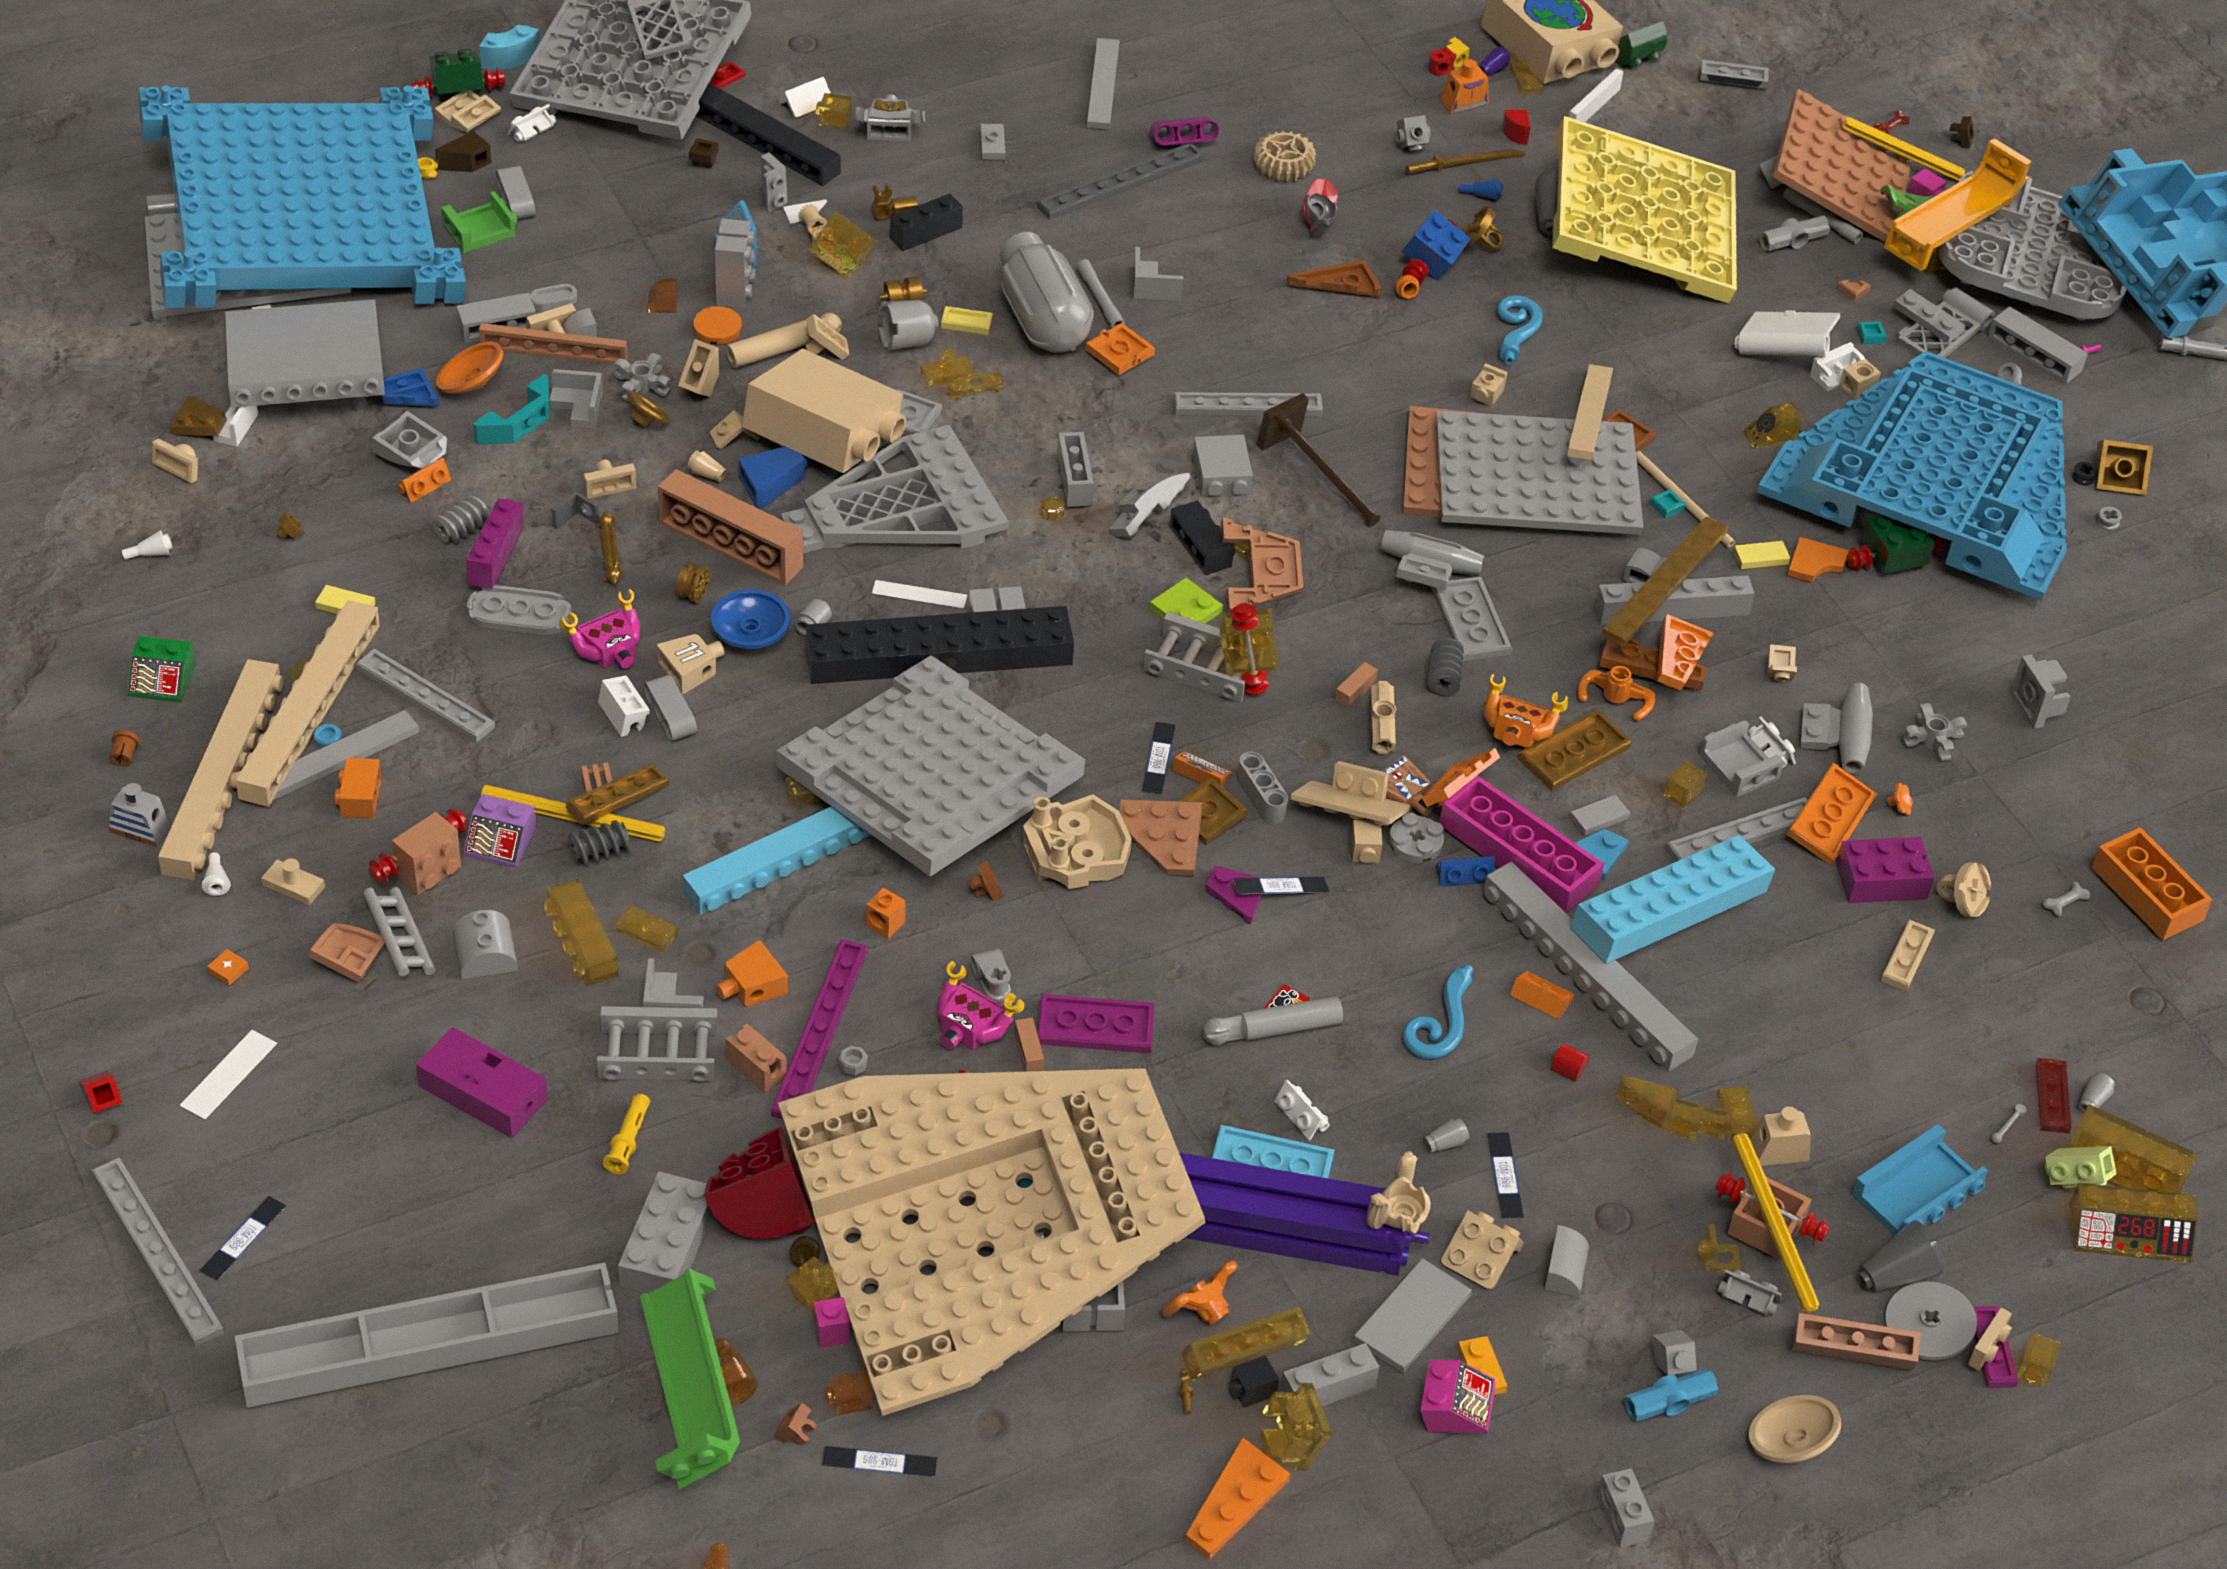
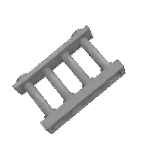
(1198, 637)
(657, 1021)

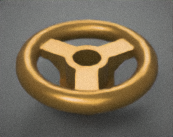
(646, 410)

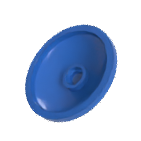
(750, 619)

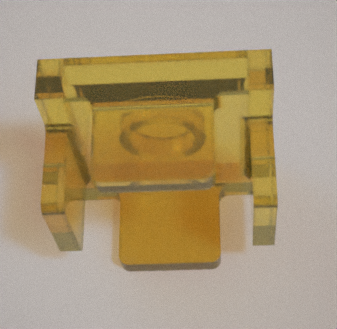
(1301, 1426)

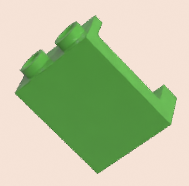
(480, 224)

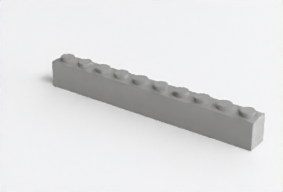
(1605, 983)

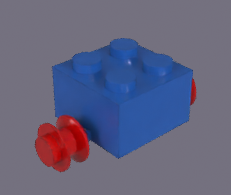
(1434, 247)

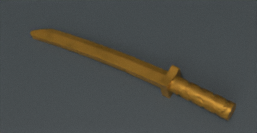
(1438, 163)

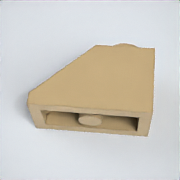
(701, 369)

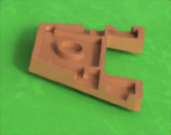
(1273, 564)

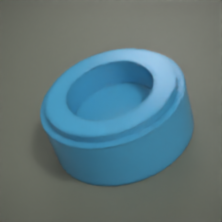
(326, 735)

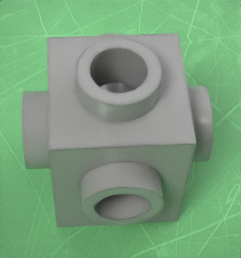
(1413, 132)

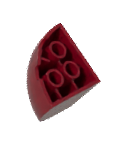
(761, 1190)

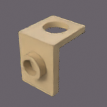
(729, 429)

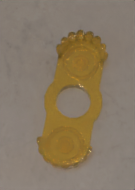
(961, 385)

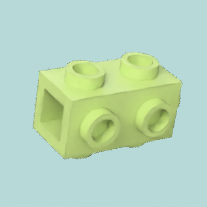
(2080, 1165)

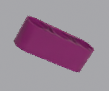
(1194, 134)

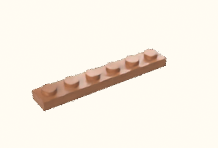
(554, 343)

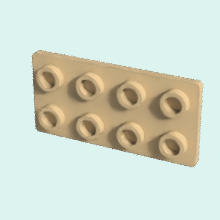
(1355, 792)

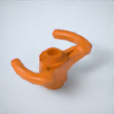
(1618, 688)
(1205, 1297)

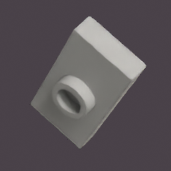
(992, 141)

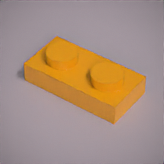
(1480, 1355)

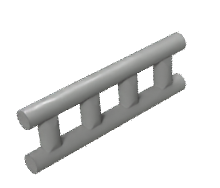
(393, 942)

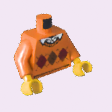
(1518, 720)

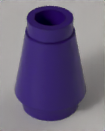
(1495, 61)

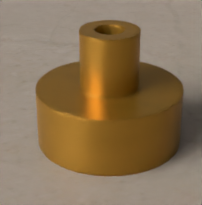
(289, 525)

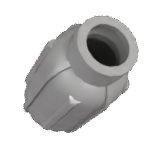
(1044, 294)

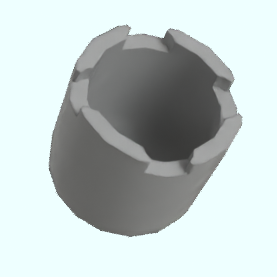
(906, 324)

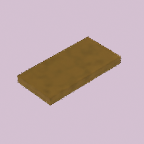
(1574, 750)

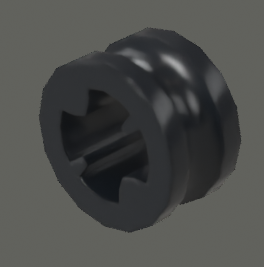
(2084, 473)

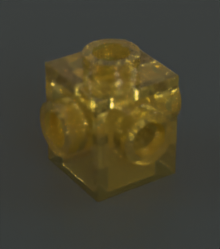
(813, 1282)

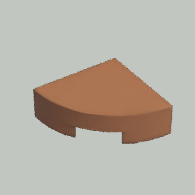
(1853, 290)

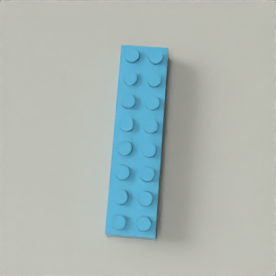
(1672, 898)

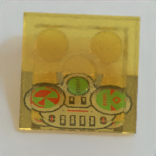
(843, 244)

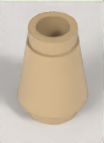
(706, 466)

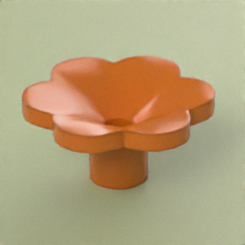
(1901, 799)

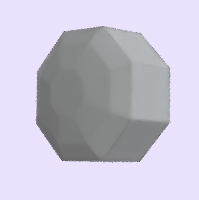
(853, 1060)

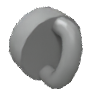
(2010, 373)

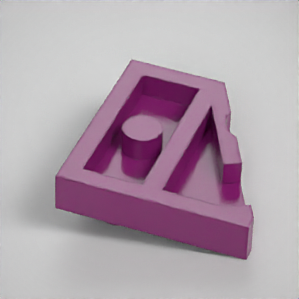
(1222, 887)

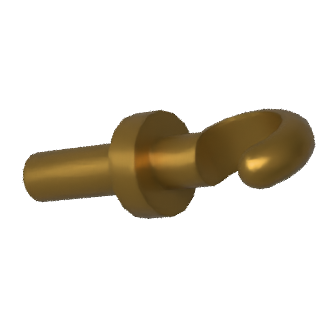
(1186, 1392)

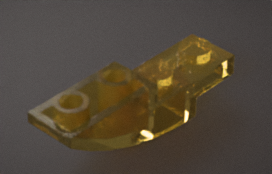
(1680, 1117)

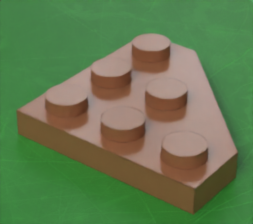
(1165, 832)

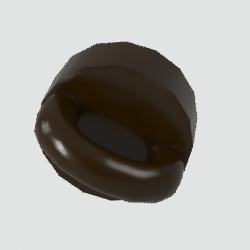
(804, 1249)

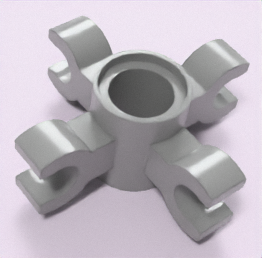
(642, 376)
(1934, 731)

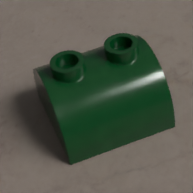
(1642, 44)

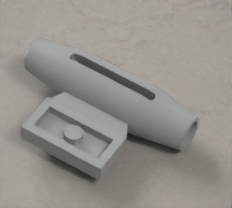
(1430, 558)
(1848, 727)

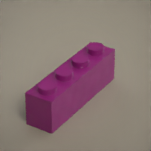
(495, 543)

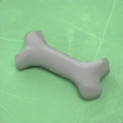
(2057, 904)

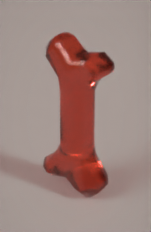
(1898, 119)

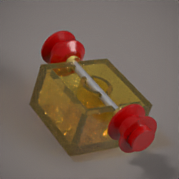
(1250, 645)

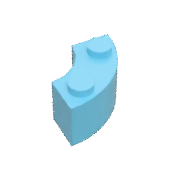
(509, 48)

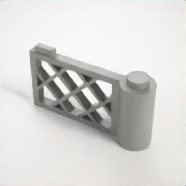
(666, 46)
(1961, 307)

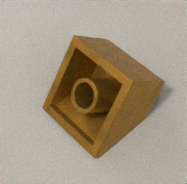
(2122, 466)

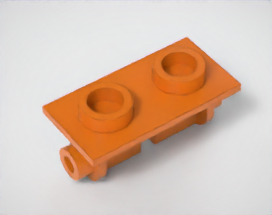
(425, 480)

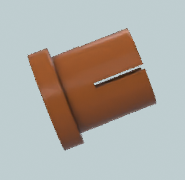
(123, 744)

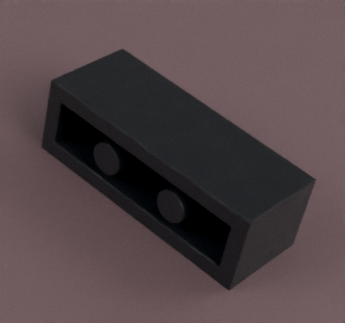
(926, 222)
(1201, 537)

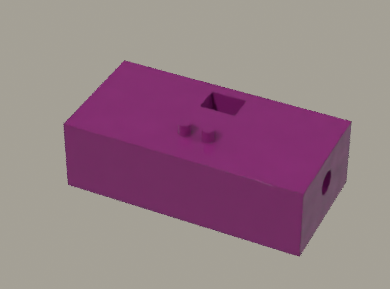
(482, 1082)

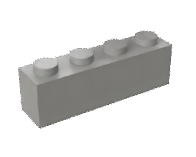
(2037, 345)

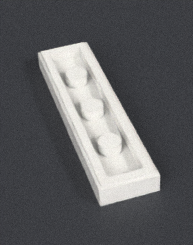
(1597, 97)

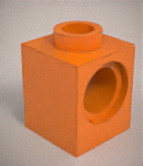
(885, 913)

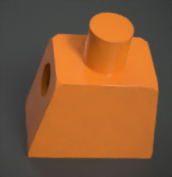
(753, 976)

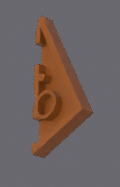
(1347, 277)

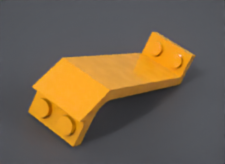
(1959, 207)

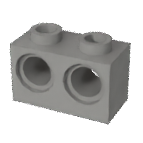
(1625, 1508)

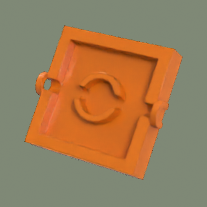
(1120, 348)

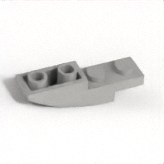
(1145, 498)

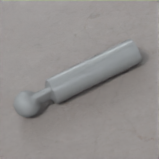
(1274, 1021)

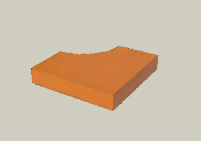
(1815, 558)

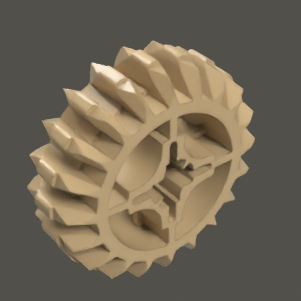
(1284, 156)

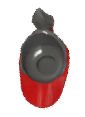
(1320, 206)

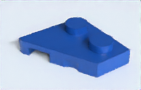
(409, 389)

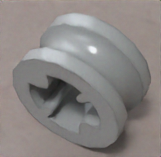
(2114, 515)

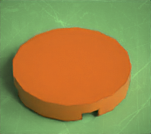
(717, 325)

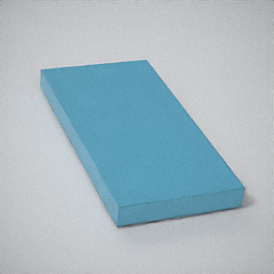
(1272, 1152)

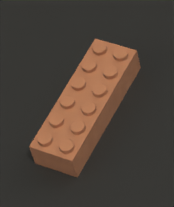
(730, 526)

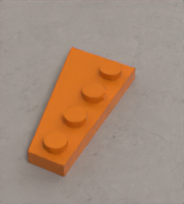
(1679, 650)
(1237, 1496)

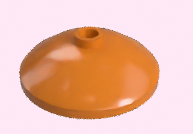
(470, 368)

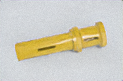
(624, 1143)

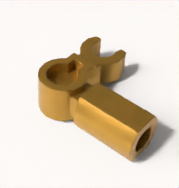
(884, 208)

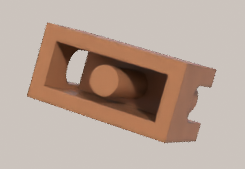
(756, 1058)

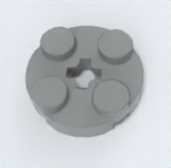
(1416, 826)

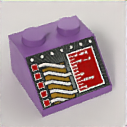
(500, 830)

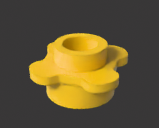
(427, 168)

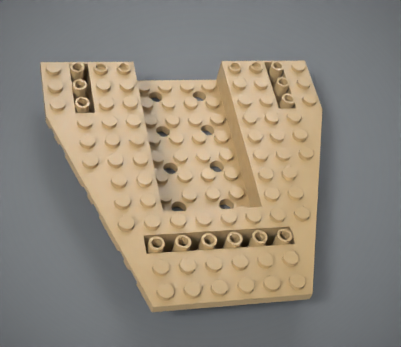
(922, 1143)

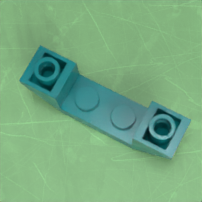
(496, 430)

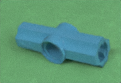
(1671, 1395)

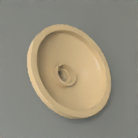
(1795, 1429)

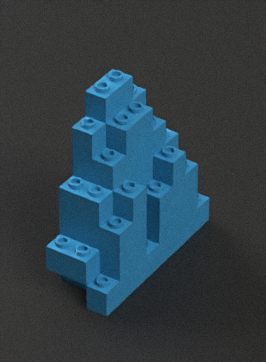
(2158, 235)

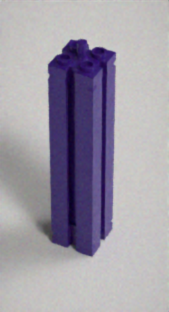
(1294, 1215)

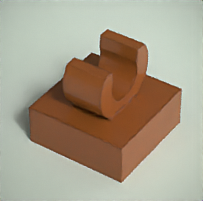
(986, 882)
(793, 1423)

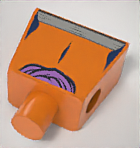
(1465, 88)

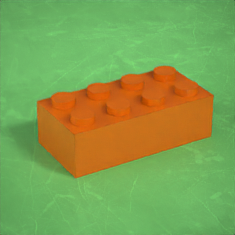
(2151, 883)

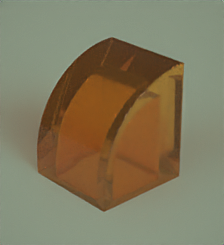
(663, 297)

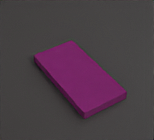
(1096, 1023)

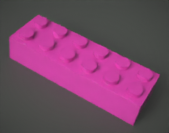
(1511, 833)

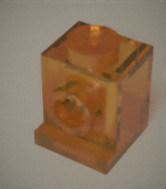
(850, 1393)

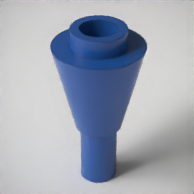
(1489, 189)

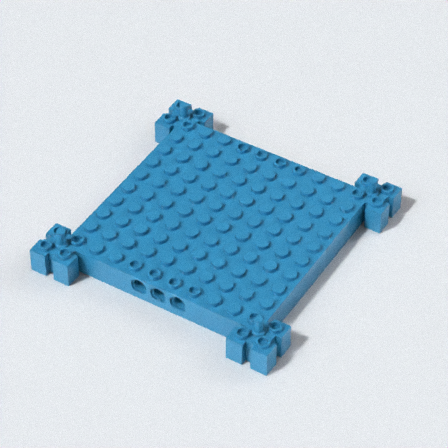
(298, 196)

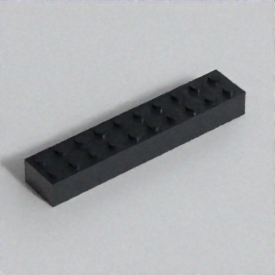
(959, 641)

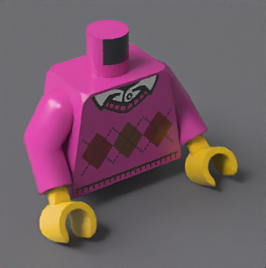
(607, 638)
(970, 1015)

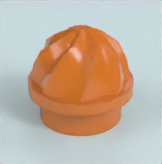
(1407, 286)

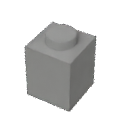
(1674, 1352)

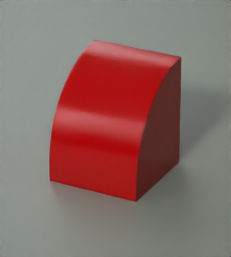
(1516, 126)
(100, 1091)

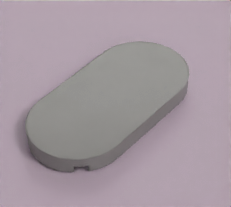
(518, 610)

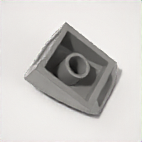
(410, 442)

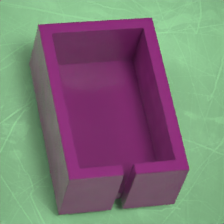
(1884, 870)

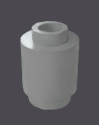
(815, 612)

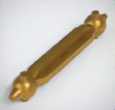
(609, 548)

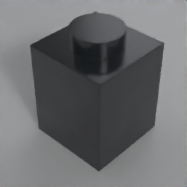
(1253, 1381)

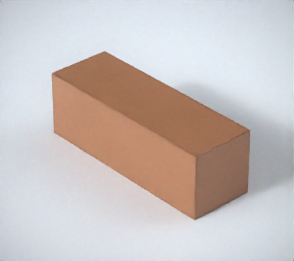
(1356, 684)
(1029, 1045)

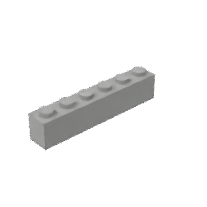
(1689, 601)

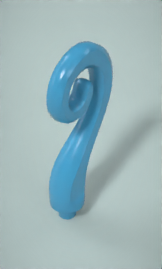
(1510, 345)
(1453, 990)

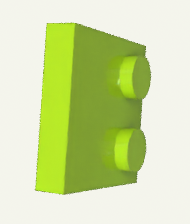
(1187, 601)

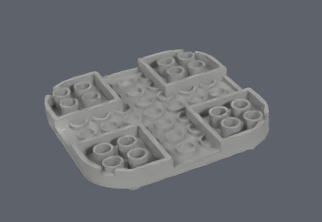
(2027, 261)

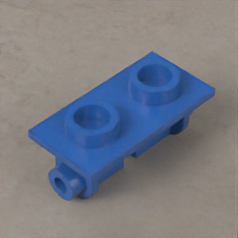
(1465, 870)

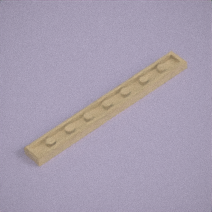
(1590, 412)

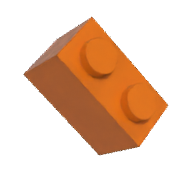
(359, 787)

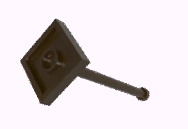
(1286, 422)

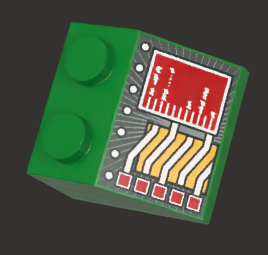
(160, 669)

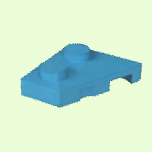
(1606, 847)

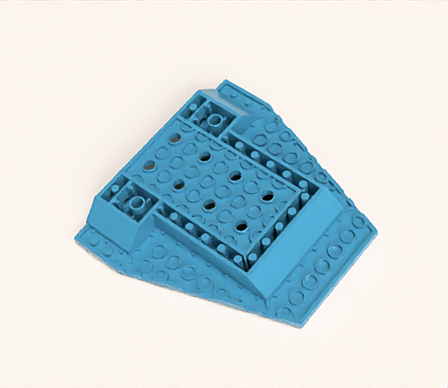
(2006, 499)

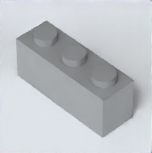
(502, 311)
(1075, 469)
(1336, 1375)

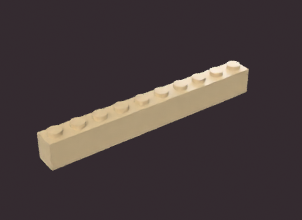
(307, 703)
(214, 780)

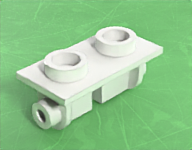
(524, 126)
(1767, 735)
(1299, 1110)

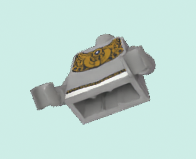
(889, 119)

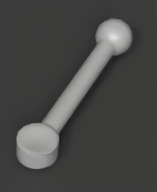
(2018, 1111)

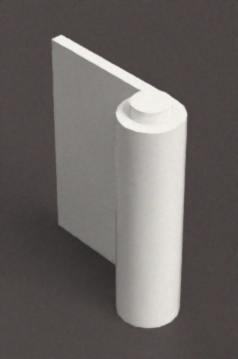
(1787, 334)

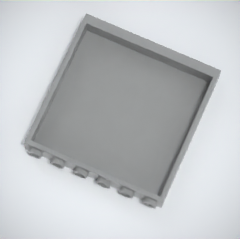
(303, 353)

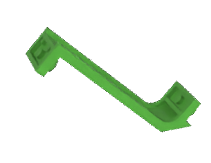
(690, 1378)

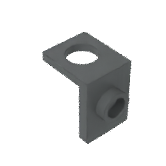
(571, 506)

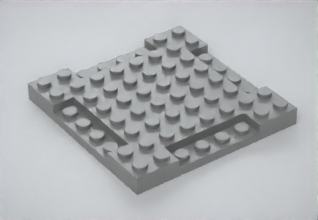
(597, 66)
(930, 766)

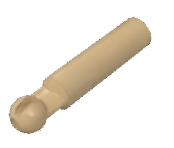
(775, 341)

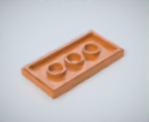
(1831, 813)

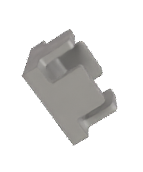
(2034, 690)

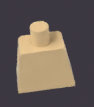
(1782, 1138)

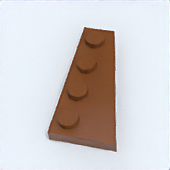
(1643, 661)

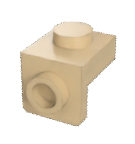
(1781, 662)

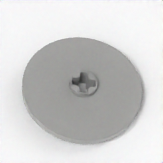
(1953, 1314)

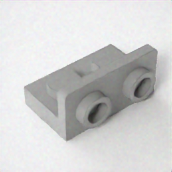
(774, 182)

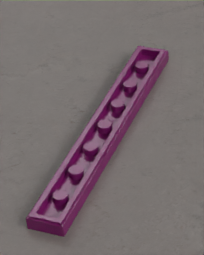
(822, 1023)

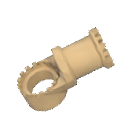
(813, 220)

